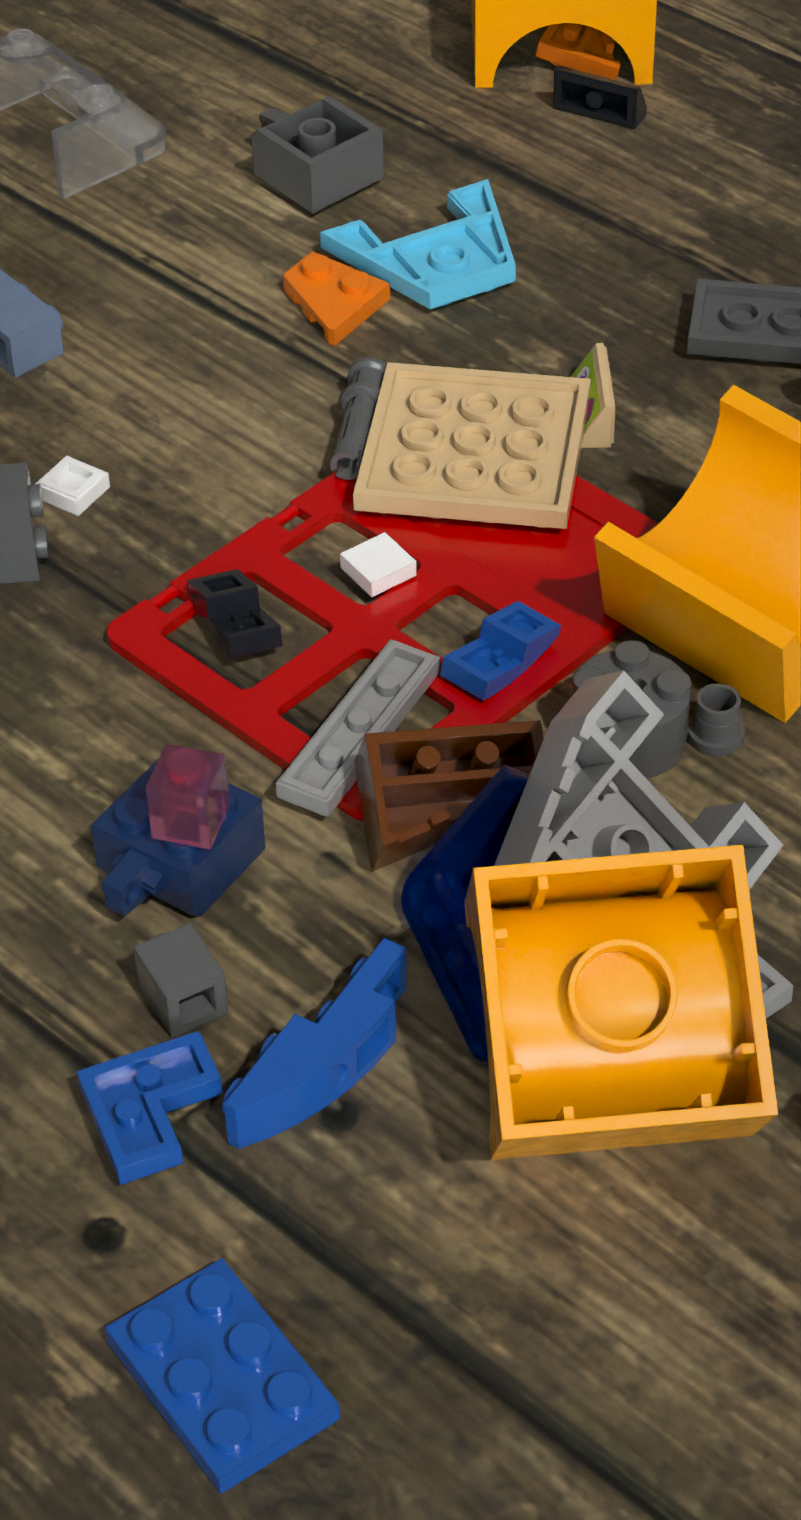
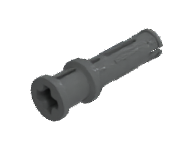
(358, 405)

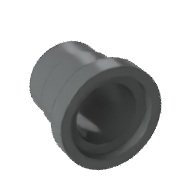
(716, 721)

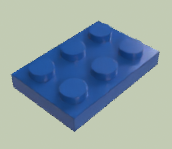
(222, 1375)

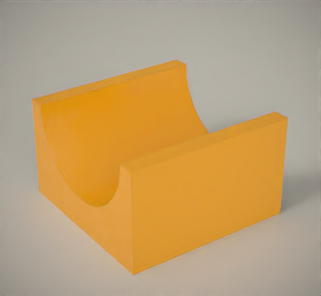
(503, 22)
(725, 564)
(621, 1001)

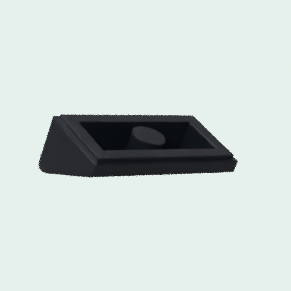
(598, 97)

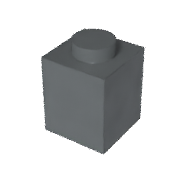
(181, 980)

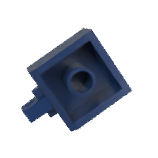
(168, 870)

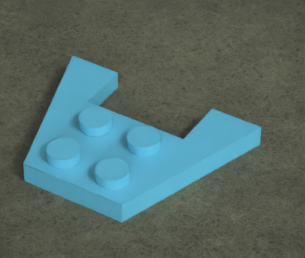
(437, 262)

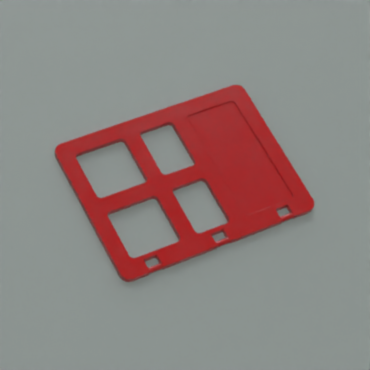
(476, 560)

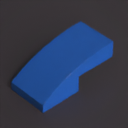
(505, 650)

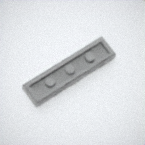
(373, 705)

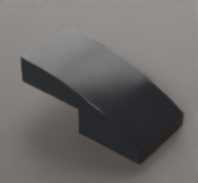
(233, 613)

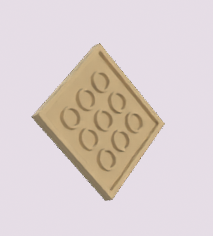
(474, 445)

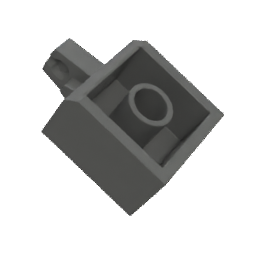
(318, 153)

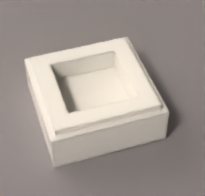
(73, 485)
(378, 564)

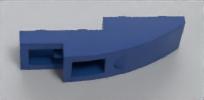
(321, 1059)

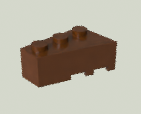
(426, 778)

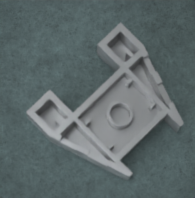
(596, 803)

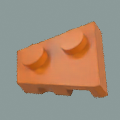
(579, 49)
(334, 294)

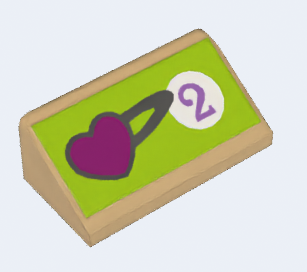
(601, 403)

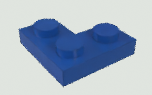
(136, 1091)

